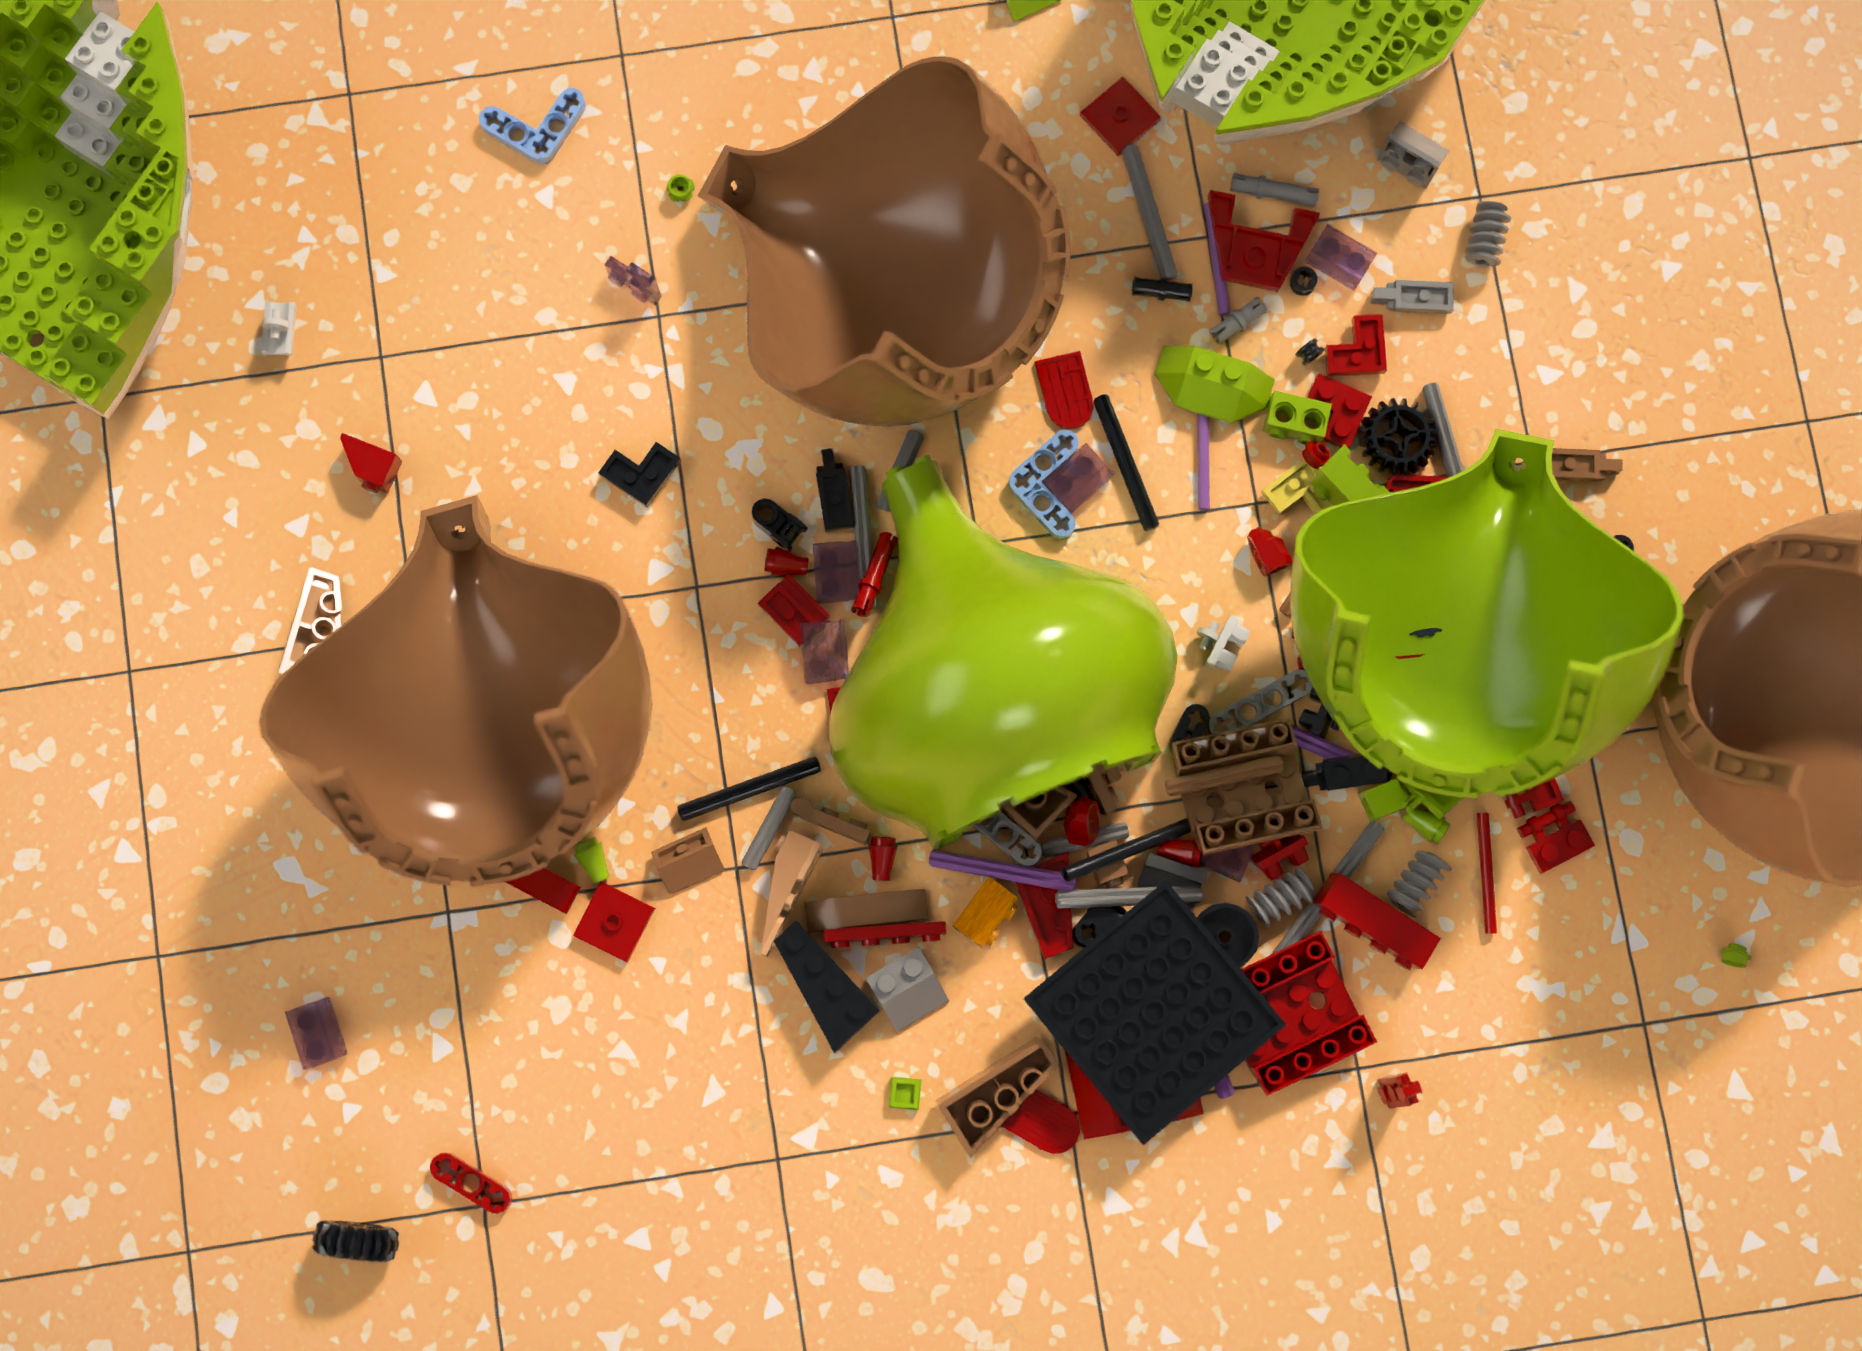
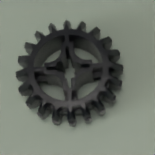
(1396, 414)
(355, 1241)

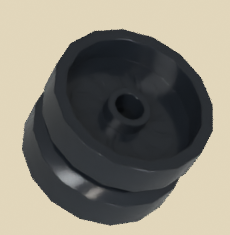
(1239, 924)

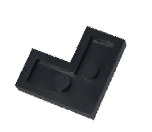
(643, 480)

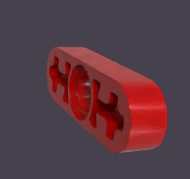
(455, 1164)

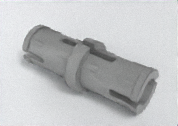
(1238, 320)

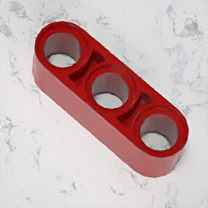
(548, 888)

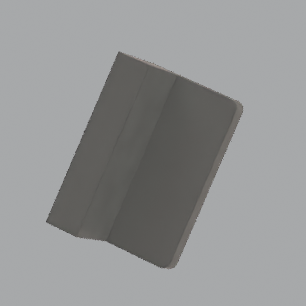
(1158, 869)

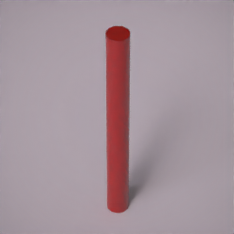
(1486, 873)

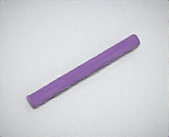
(1220, 286)
(1203, 462)

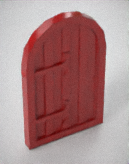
(1065, 389)
(1044, 1123)

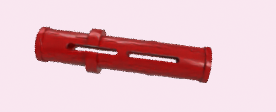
(870, 585)

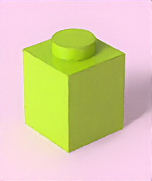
(1383, 799)

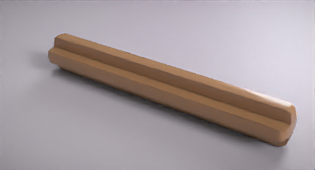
(1223, 775)

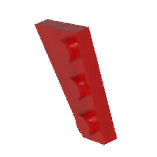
(1050, 924)

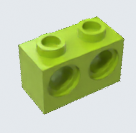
(1297, 409)

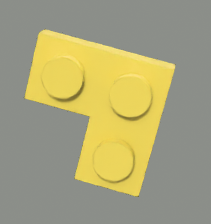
(1292, 487)

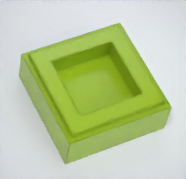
(905, 1093)

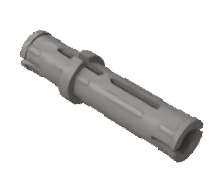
(1267, 188)

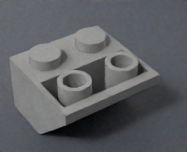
(1412, 155)

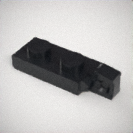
(833, 493)
(1344, 773)

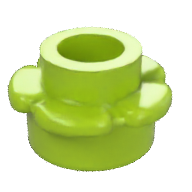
(680, 181)
(1735, 955)

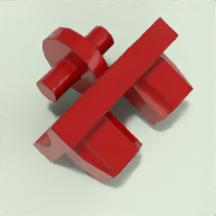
(1275, 850)

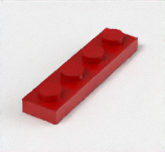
(873, 934)

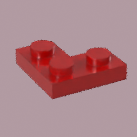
(1366, 353)
(1346, 409)

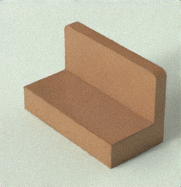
(687, 861)

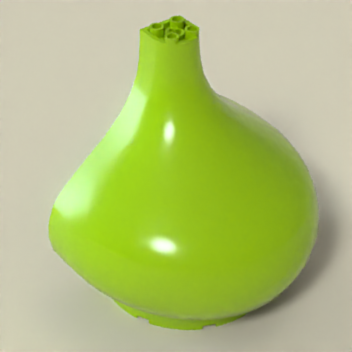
(1541, 615)
(992, 672)

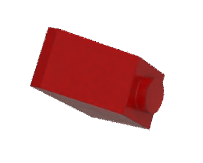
(371, 464)

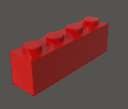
(1376, 921)

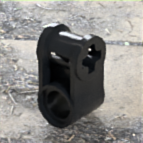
(779, 524)
(1099, 920)

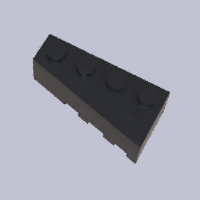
(829, 992)

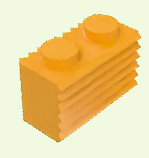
(985, 913)

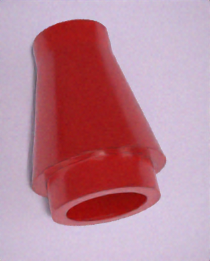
(783, 562)
(1181, 851)
(882, 856)

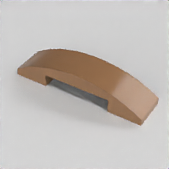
(866, 910)

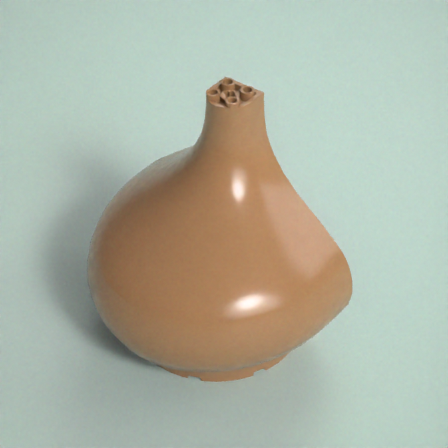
(898, 249)
(1770, 699)
(467, 710)

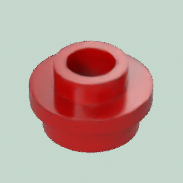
(1315, 454)

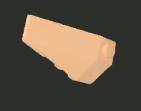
(315, 616)
(792, 869)

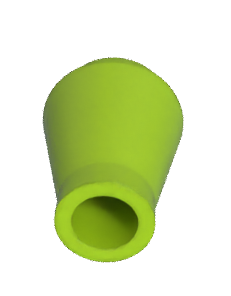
(1427, 824)
(592, 858)

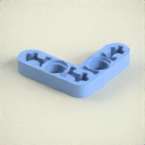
(534, 137)
(1037, 488)

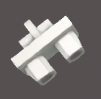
(278, 328)
(1231, 632)

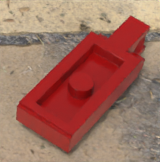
(1398, 1090)

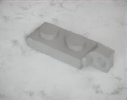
(1415, 296)

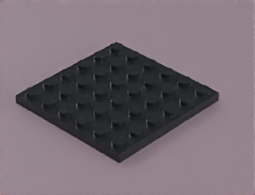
(1154, 1012)

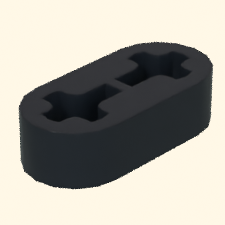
(1184, 722)

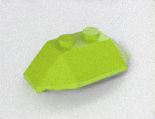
(1212, 383)

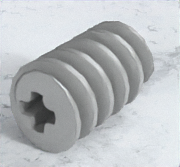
(1486, 234)
(1417, 881)
(1282, 896)

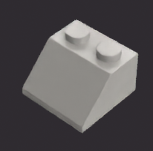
(907, 989)

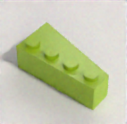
(1344, 480)

